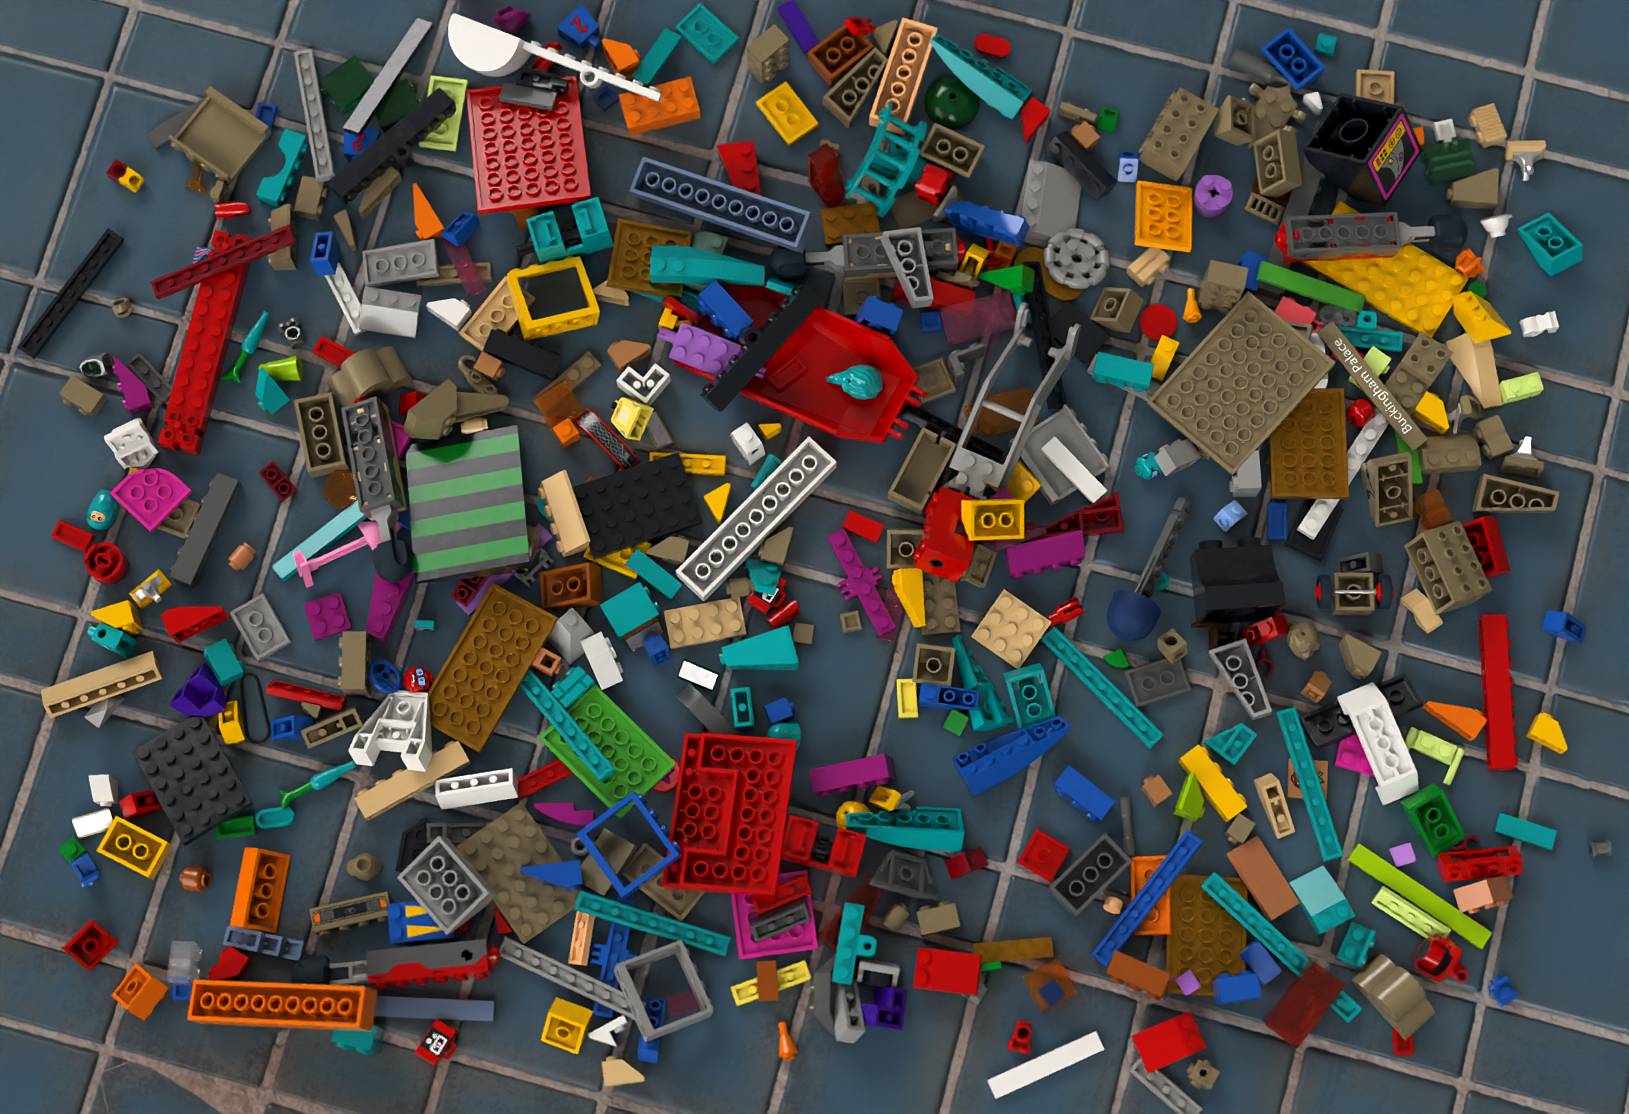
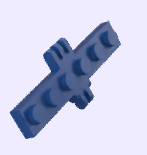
(610, 955)

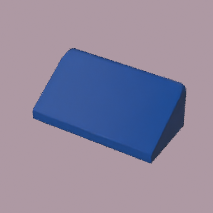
(461, 228)
(1260, 962)

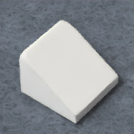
(1313, 102)

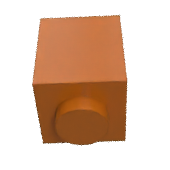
(566, 433)

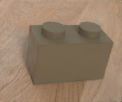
(311, 198)
(82, 396)
(937, 919)

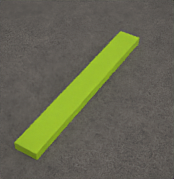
(1419, 896)

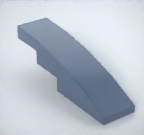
(264, 943)

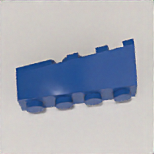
(988, 222)

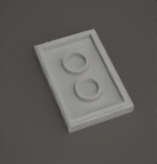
(260, 627)

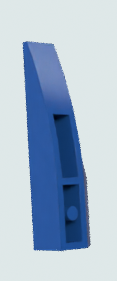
(1007, 754)

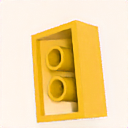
(1478, 317)
(993, 519)

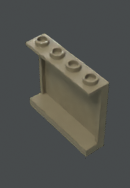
(221, 136)

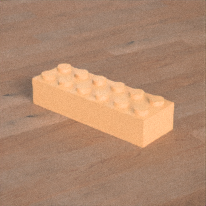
(904, 72)

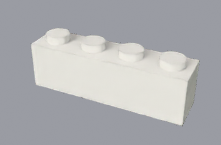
(476, 788)

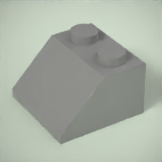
(1247, 478)

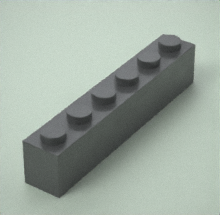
(205, 530)

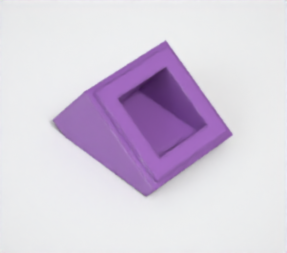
(1402, 855)
(1188, 982)

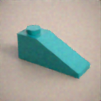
(890, 170)

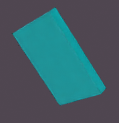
(707, 33)

